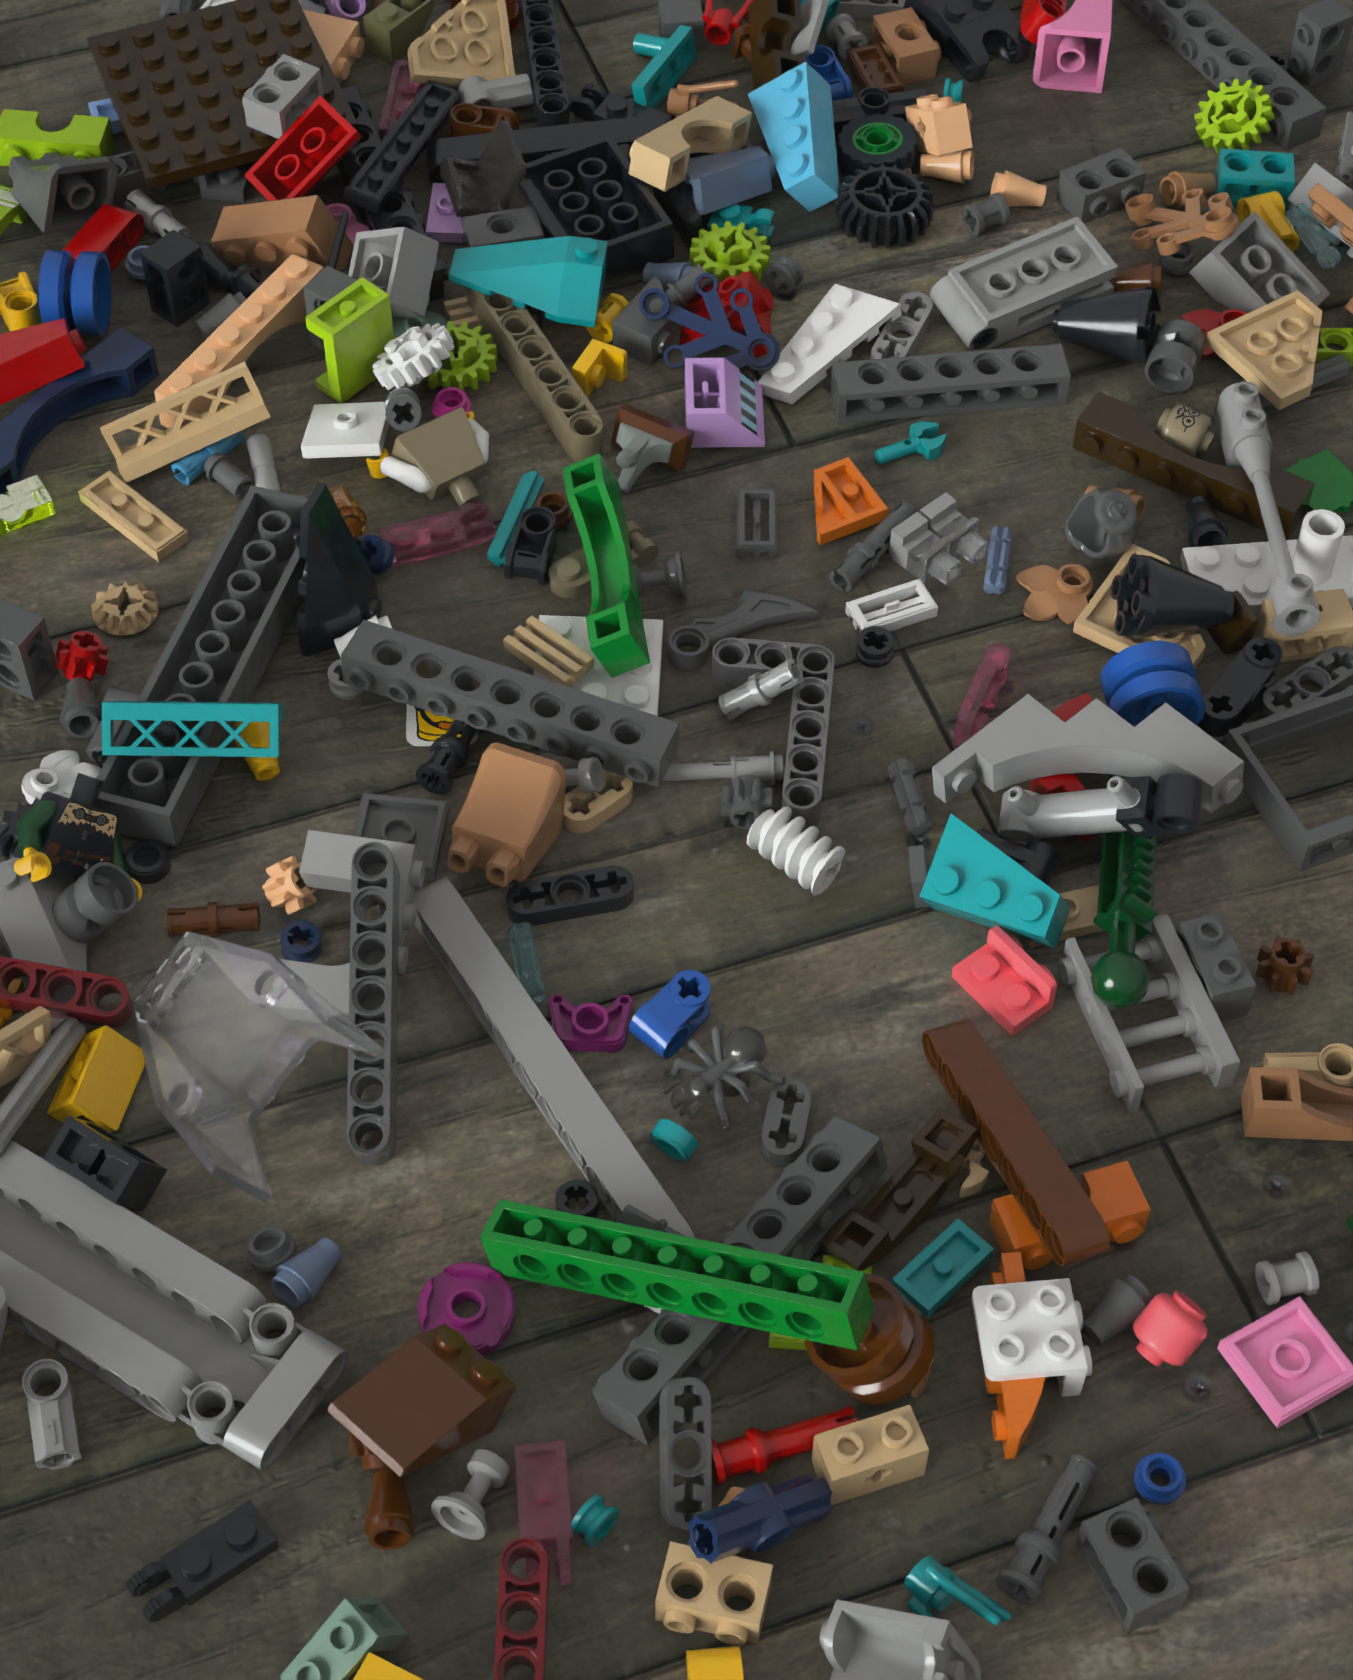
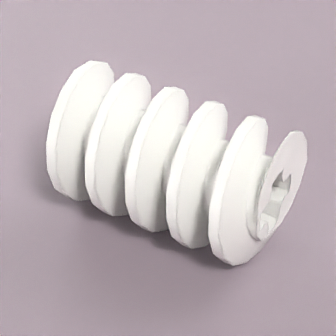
(796, 851)

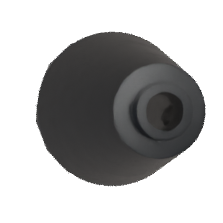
(1112, 323)

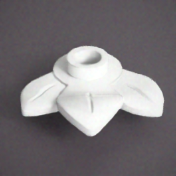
(56, 775)

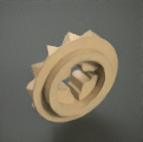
(137, 617)

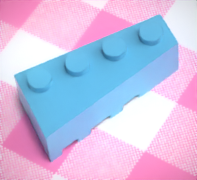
(800, 134)

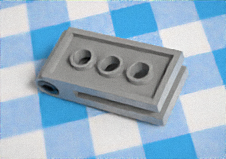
(1023, 284)

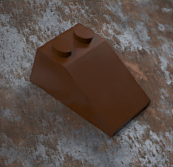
(425, 1400)

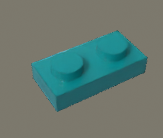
(943, 1267)

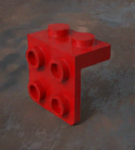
(762, 307)

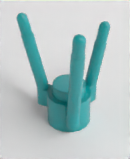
(939, 1586)

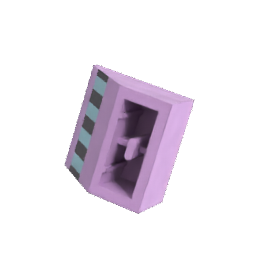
(722, 405)

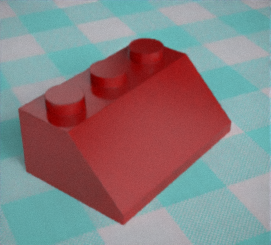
(303, 153)

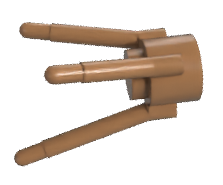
(683, 98)

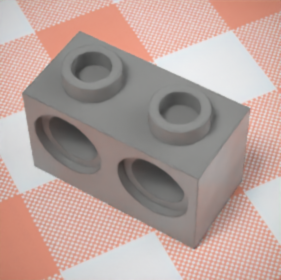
(281, 95)

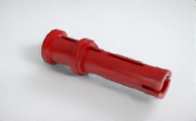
(758, 1449)

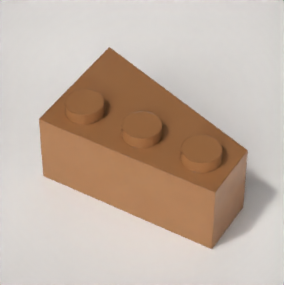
(275, 230)

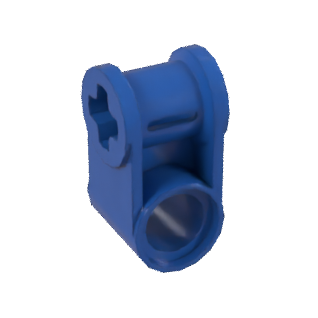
(827, 66)
(673, 1013)

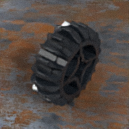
(884, 205)

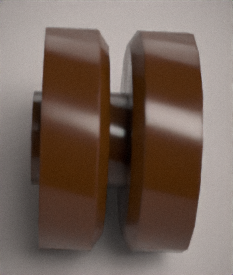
(891, 1353)

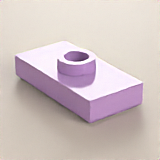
(441, 218)

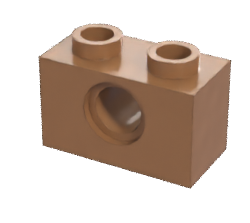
(906, 45)

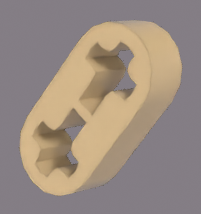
(600, 804)

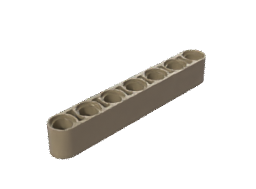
(541, 374)

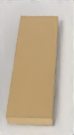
(134, 516)

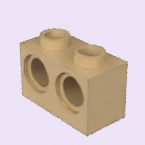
(717, 1584)

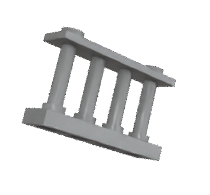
(1195, 1017)

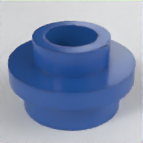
(1165, 1466)

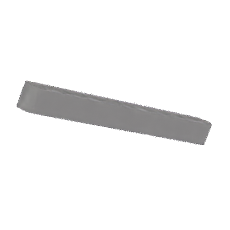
(539, 1058)

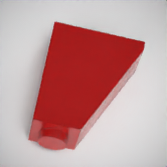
(37, 357)

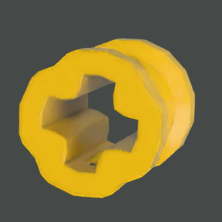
(606, 314)

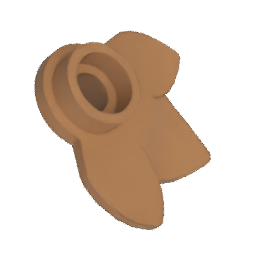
(1056, 591)

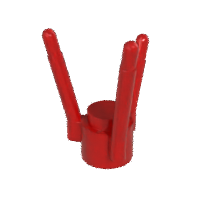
(722, 22)

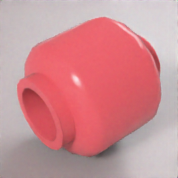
(1170, 1329)

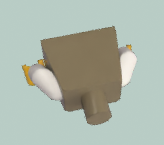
(438, 457)

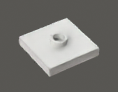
(345, 430)

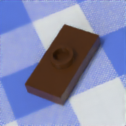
(874, 68)

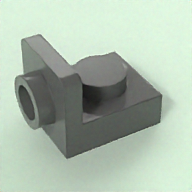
(225, 184)

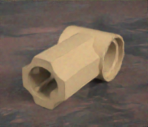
(1318, 1064)

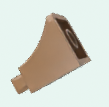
(509, 815)

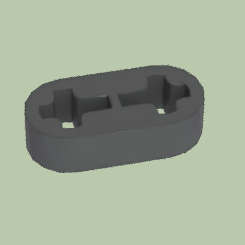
(776, 1120)

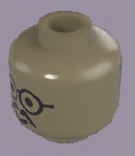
(1186, 429)

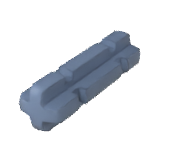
(998, 560)

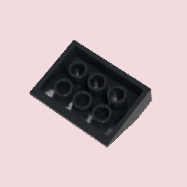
(594, 197)

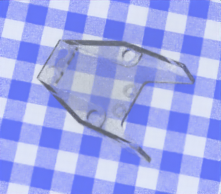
(220, 1041)

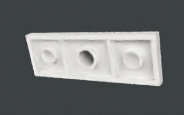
(1250, 567)

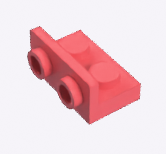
(1007, 981)

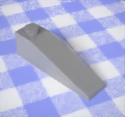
(31, 929)

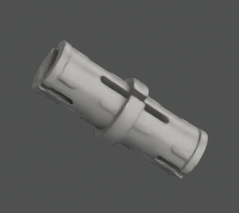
(156, 217)
(761, 689)

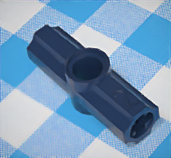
(759, 1517)

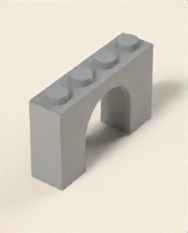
(329, 866)

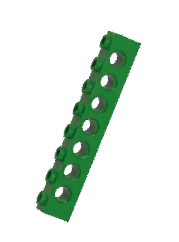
(680, 1273)

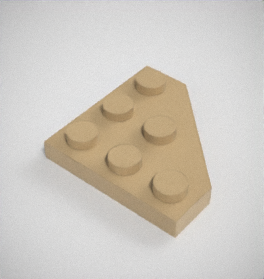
(463, 44)
(1273, 347)
(1099, 617)

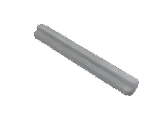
(38, 1077)

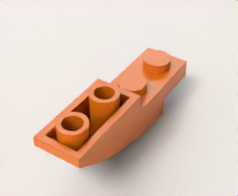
(1019, 1398)

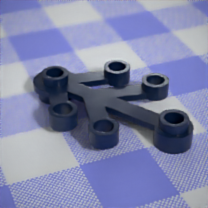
(716, 332)

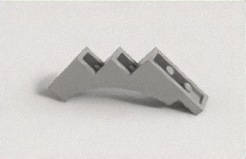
(1036, 743)

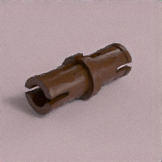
(213, 919)

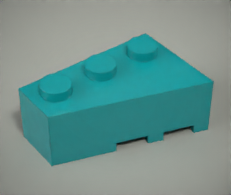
(991, 889)

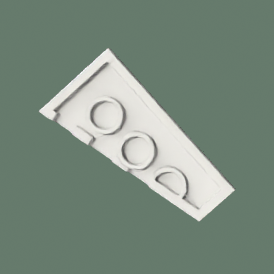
(826, 337)

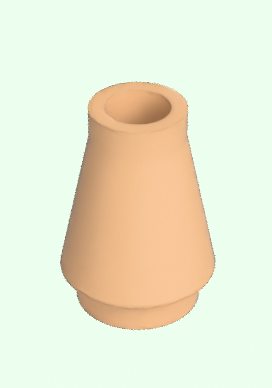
(950, 167)
(1018, 190)

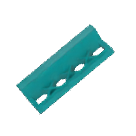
(192, 711)

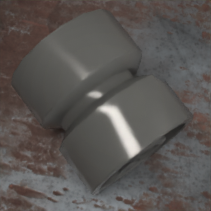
(1175, 356)
(94, 902)

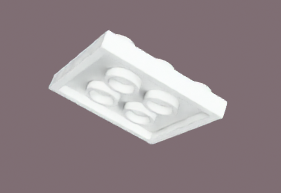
(634, 688)

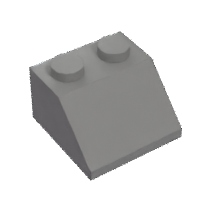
(399, 264)

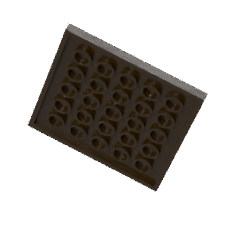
(185, 78)

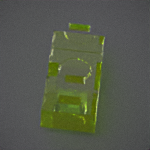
(24, 504)

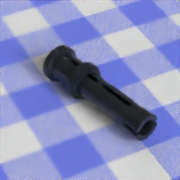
(441, 762)

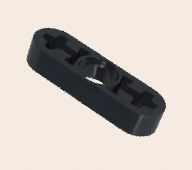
(581, 881)

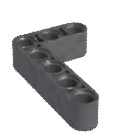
(810, 710)

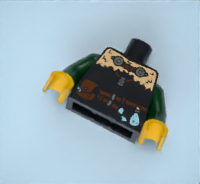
(69, 834)

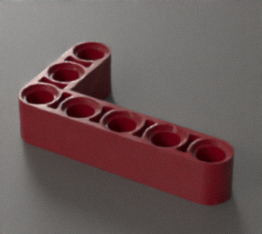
(48, 978)
(518, 1595)

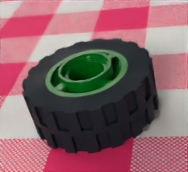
(876, 141)

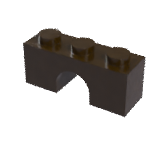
(771, 31)

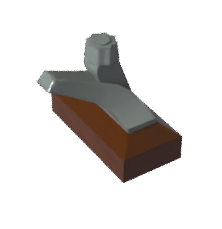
(648, 441)

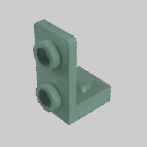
(345, 1640)

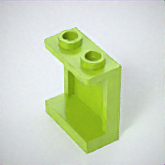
(354, 333)

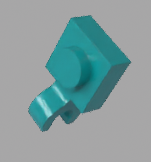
(741, 213)

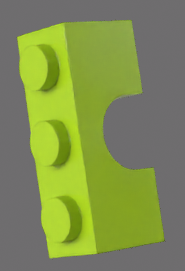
(23, 136)

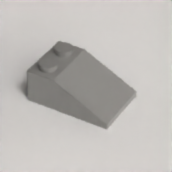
(1255, 269)

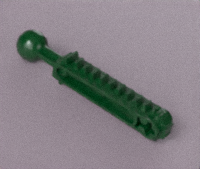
(1126, 914)

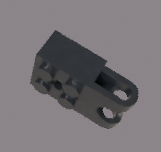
(971, 30)

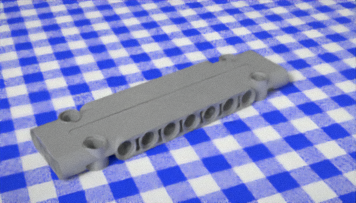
(154, 1314)

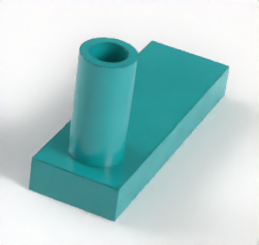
(670, 62)

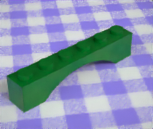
(615, 612)

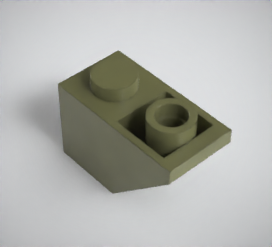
(395, 26)

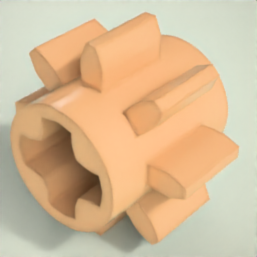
(287, 887)

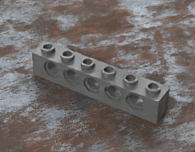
(949, 383)

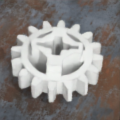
(413, 356)

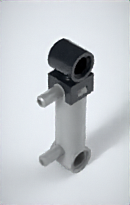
(1125, 805)

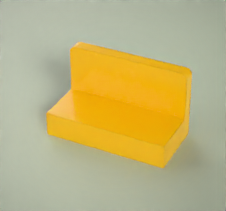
(99, 1079)

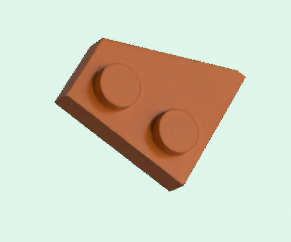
(844, 501)

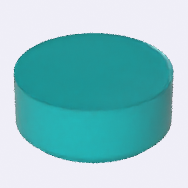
(673, 1140)

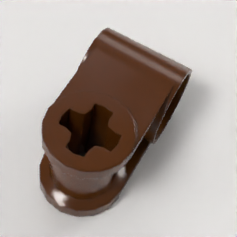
(476, 119)

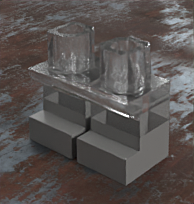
(935, 540)

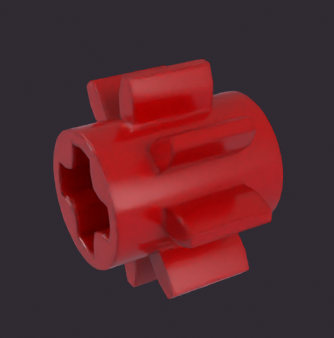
(82, 656)

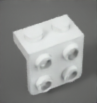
(1032, 1333)

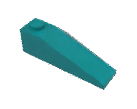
(550, 274)

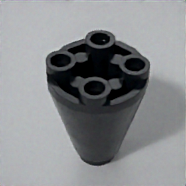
(1166, 600)

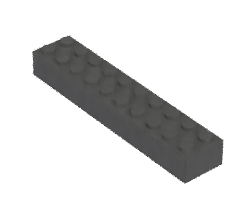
(211, 657)

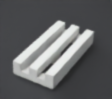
(895, 613)

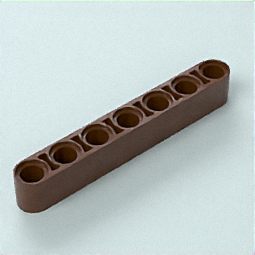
(1016, 1143)

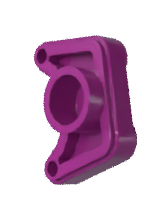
(590, 1024)

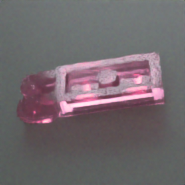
(439, 533)
(982, 693)
(545, 1501)

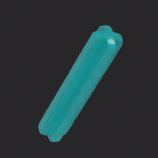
(523, 498)

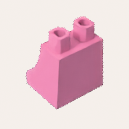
(1075, 48)

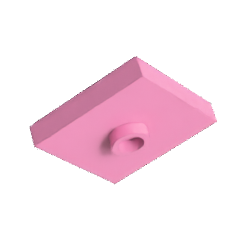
(1288, 1361)

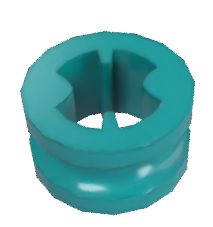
(953, 89)
(594, 1520)

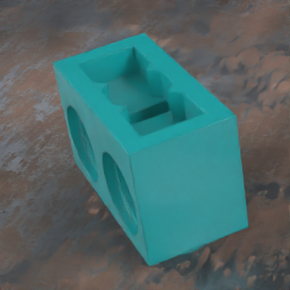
(1253, 173)

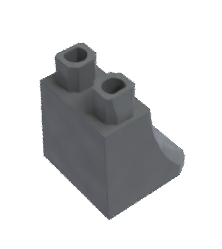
(62, 190)

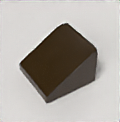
(1239, 629)

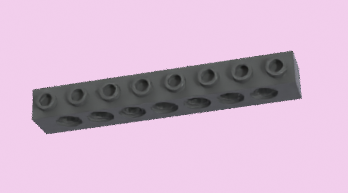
(1226, 54)
(510, 702)
(786, 1222)

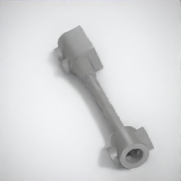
(1249, 446)

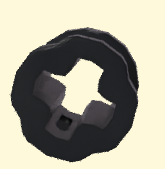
(243, 282)

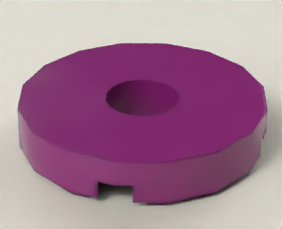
(469, 1283)

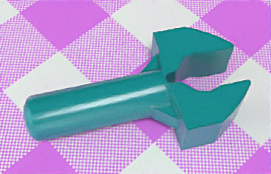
(919, 442)

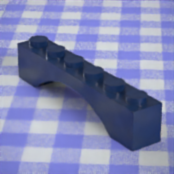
(112, 371)

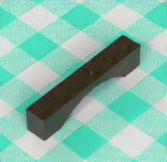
(1121, 438)

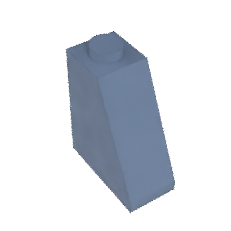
(727, 178)

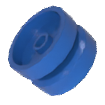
(76, 290)
(1147, 677)

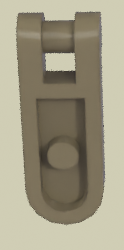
(570, 574)

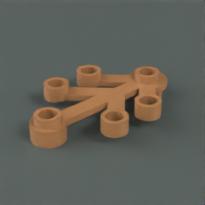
(1215, 224)

